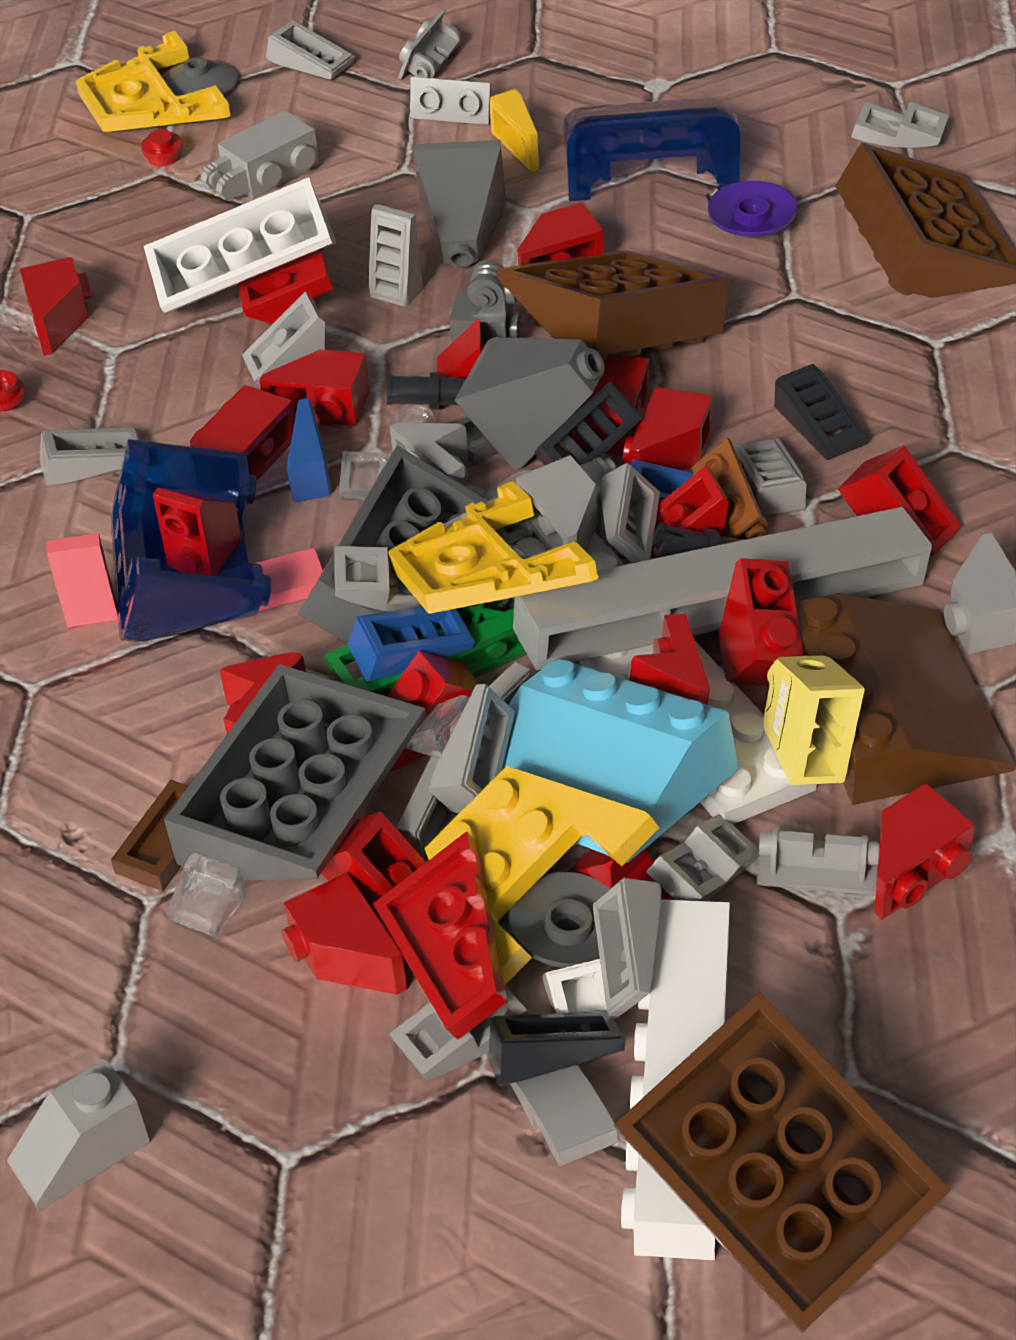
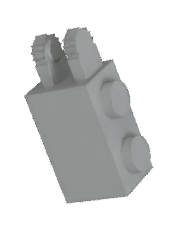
(262, 157)

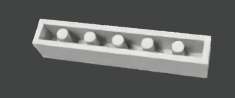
(684, 1011)

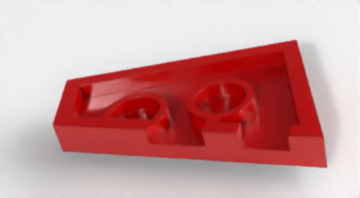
(448, 935)

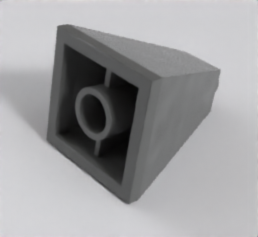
(461, 196)
(527, 391)

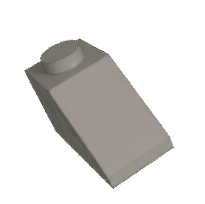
(562, 503)
(983, 599)
(78, 1134)

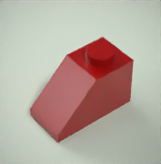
(562, 235)
(56, 300)
(896, 482)
(374, 857)
(343, 938)

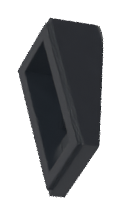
(809, 387)
(616, 402)
(545, 1043)

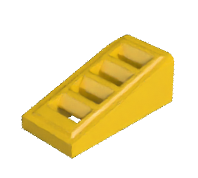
(515, 127)

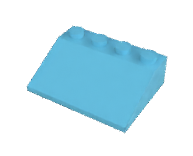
(620, 742)

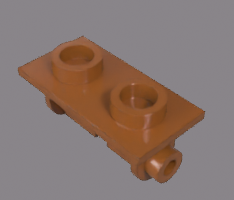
(743, 513)

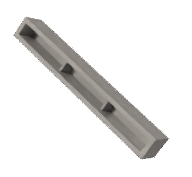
(629, 601)

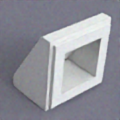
(576, 988)

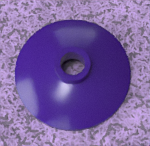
(752, 208)

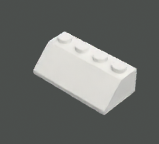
(238, 245)

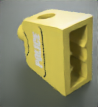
(812, 718)

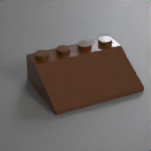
(925, 225)
(620, 300)
(918, 704)
(782, 1161)

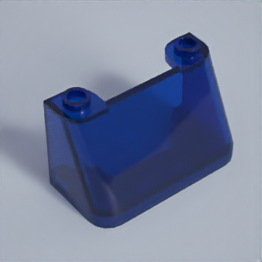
(650, 131)
(149, 594)

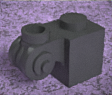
(487, 301)

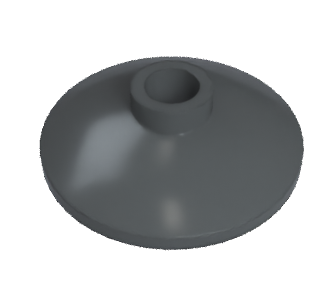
(200, 74)
(557, 919)

